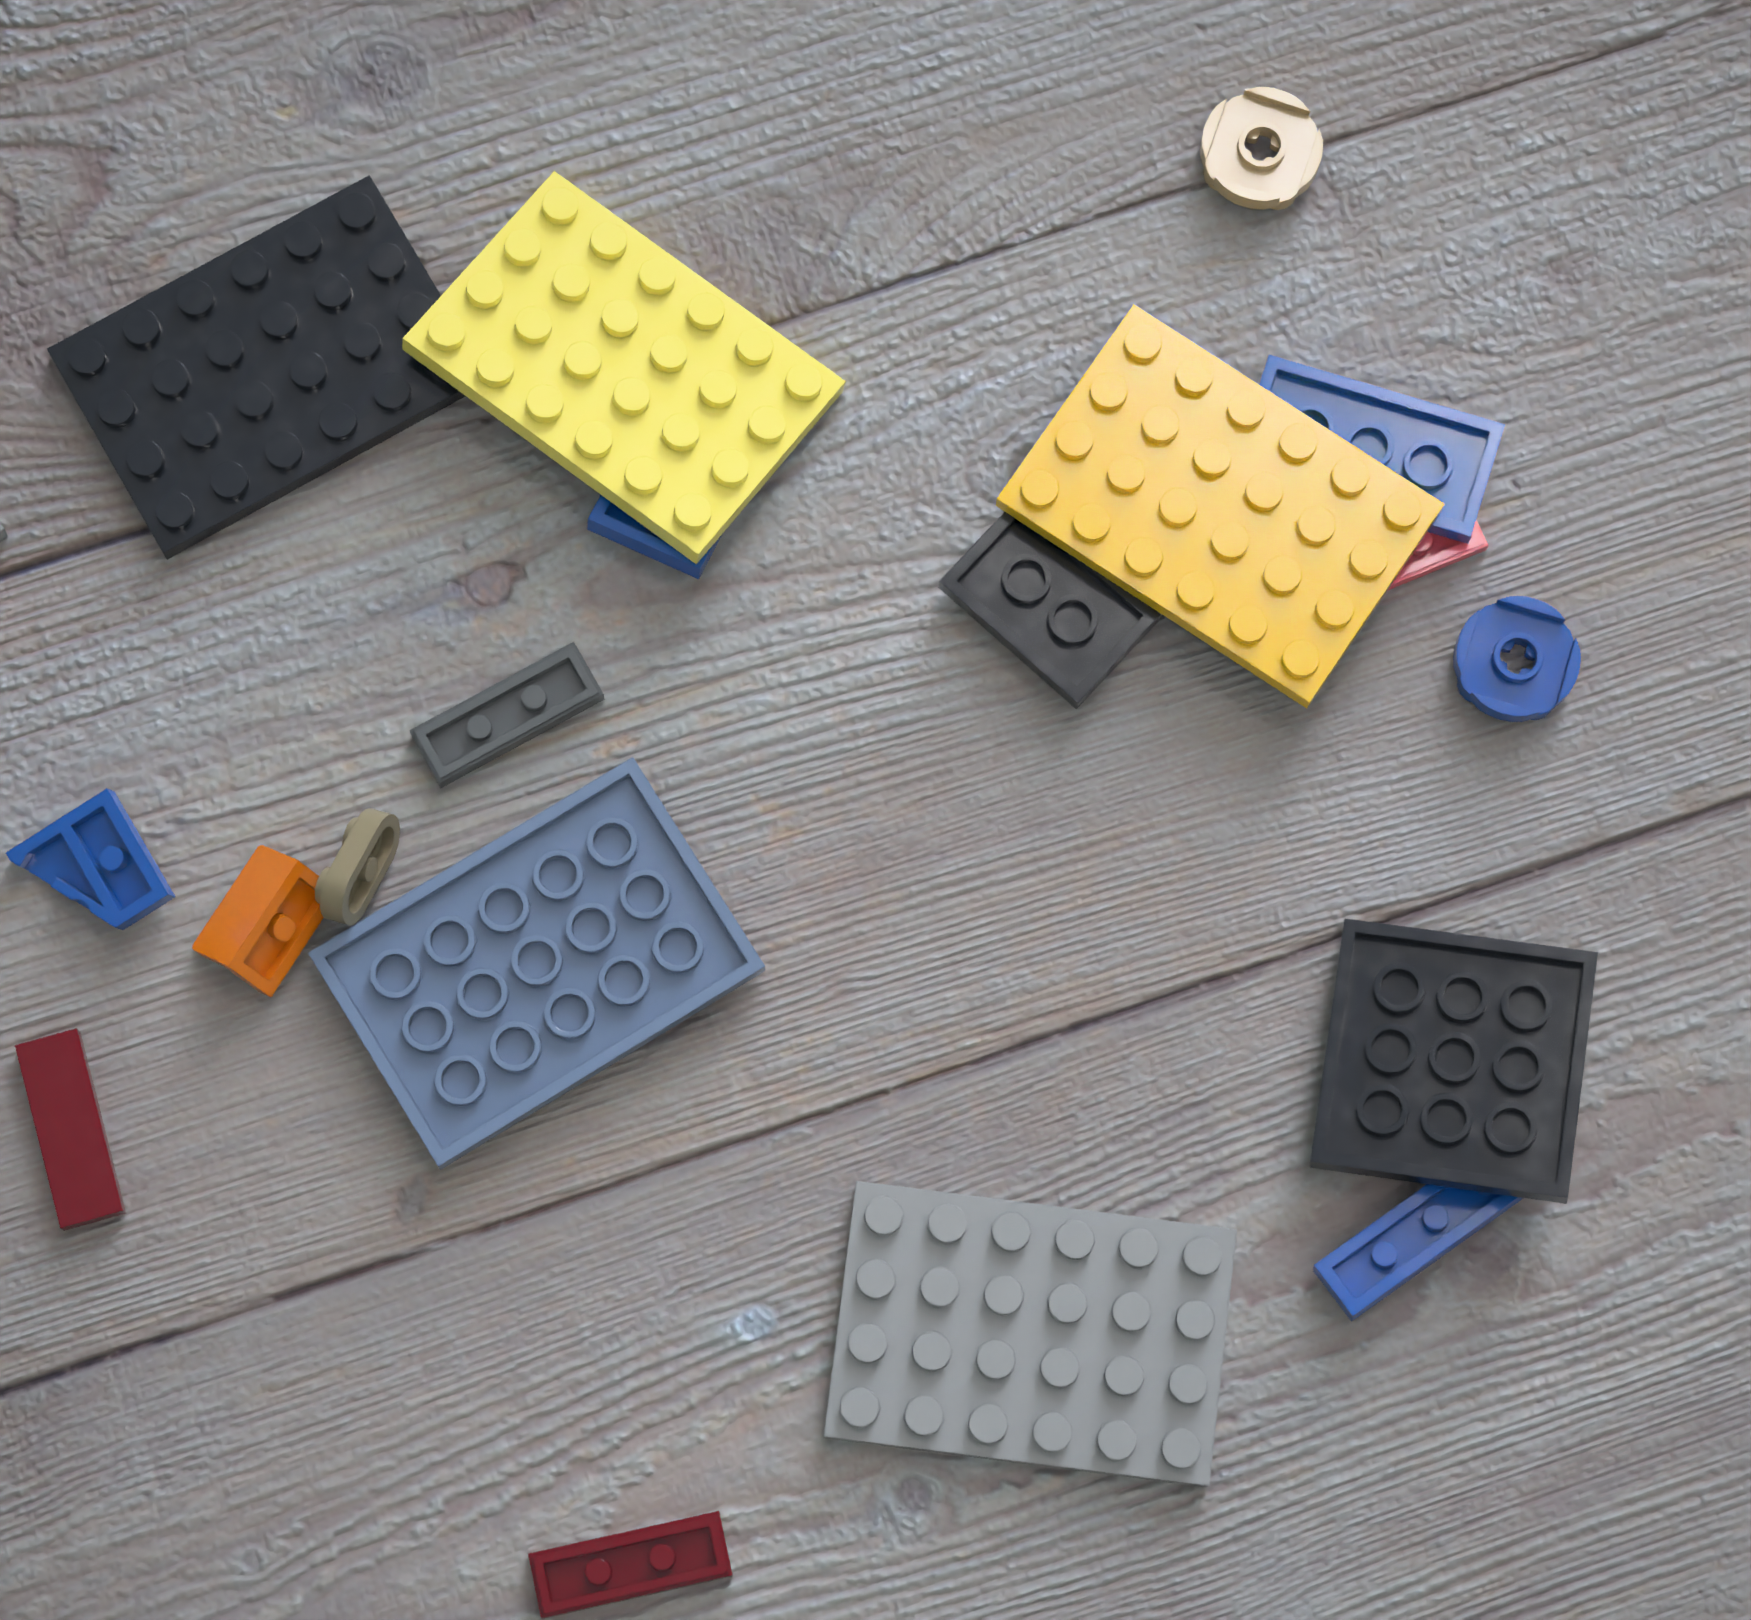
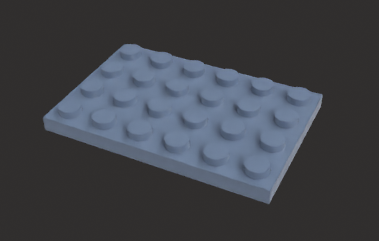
(536, 962)

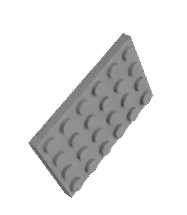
(1031, 1334)

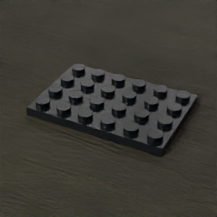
(259, 367)

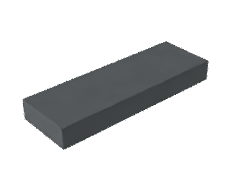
(507, 714)

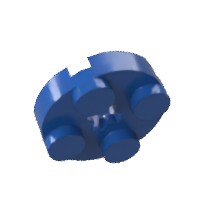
(1547, 642)

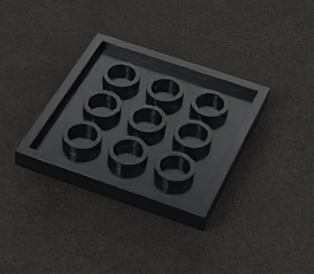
(1454, 1060)

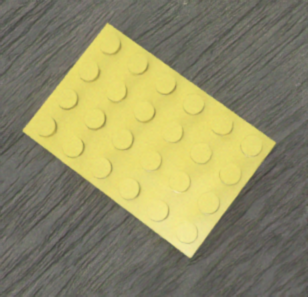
(624, 366)

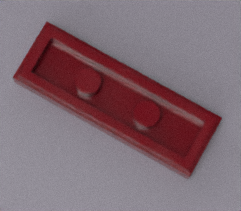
(70, 1129)
(630, 1565)

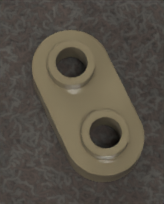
(359, 866)

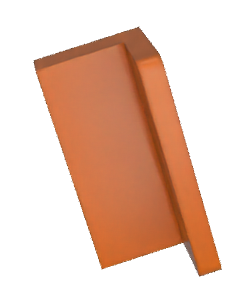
(263, 920)

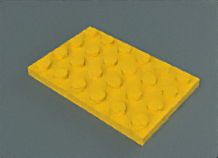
(1219, 505)

